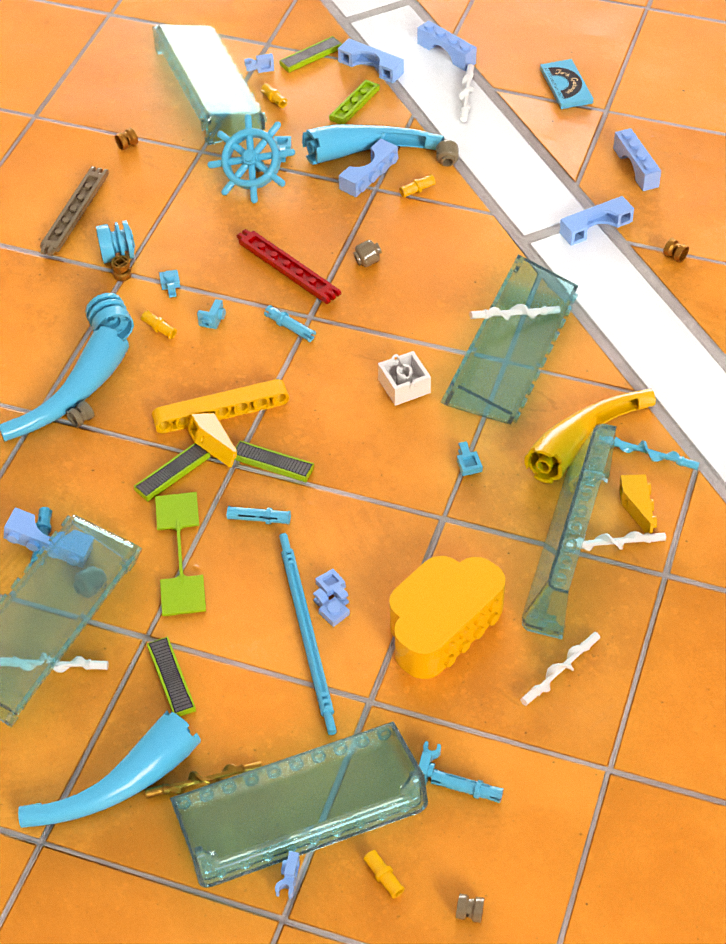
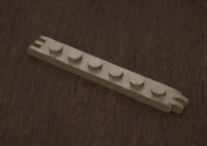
(73, 211)

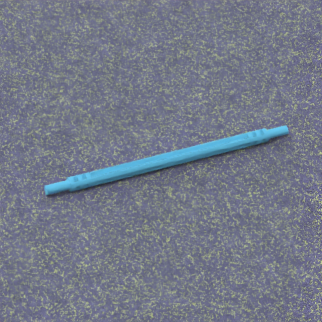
(308, 635)

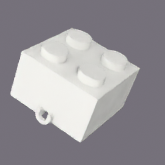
(404, 378)

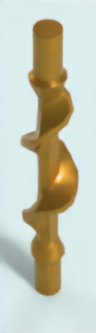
(195, 778)

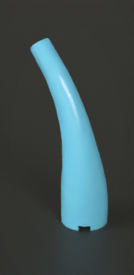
(341, 140)
(95, 365)
(149, 760)

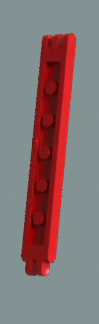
(288, 266)

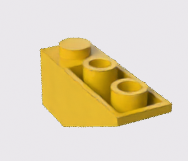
(210, 436)
(636, 500)

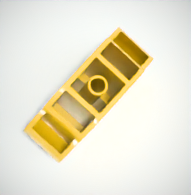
(443, 611)

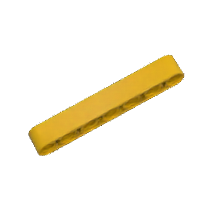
(222, 404)

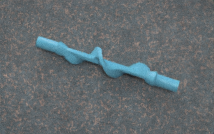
(655, 455)

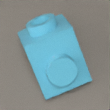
(213, 317)

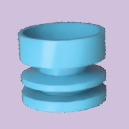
(115, 241)
(110, 312)

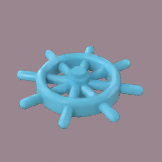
(251, 158)

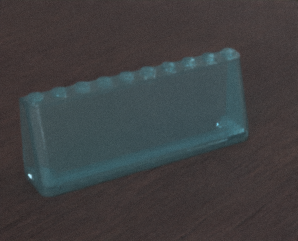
(208, 79)
(509, 352)
(550, 588)
(55, 605)
(299, 804)

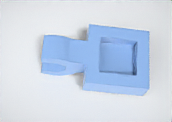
(263, 63)
(334, 585)
(331, 610)
(290, 871)

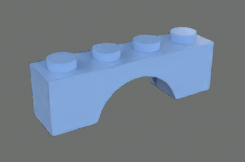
(460, 51)
(355, 53)
(645, 168)
(357, 179)
(613, 212)
(23, 530)

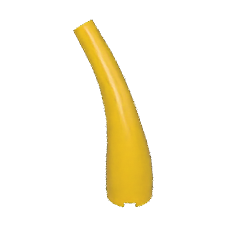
(561, 443)

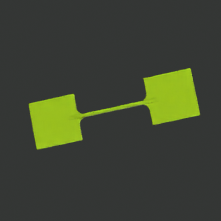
(184, 592)

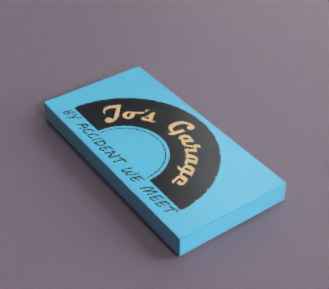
(566, 84)

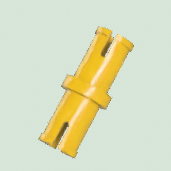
(274, 95)
(417, 186)
(159, 324)
(384, 874)

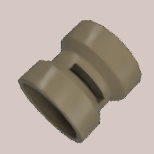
(80, 414)
(470, 908)

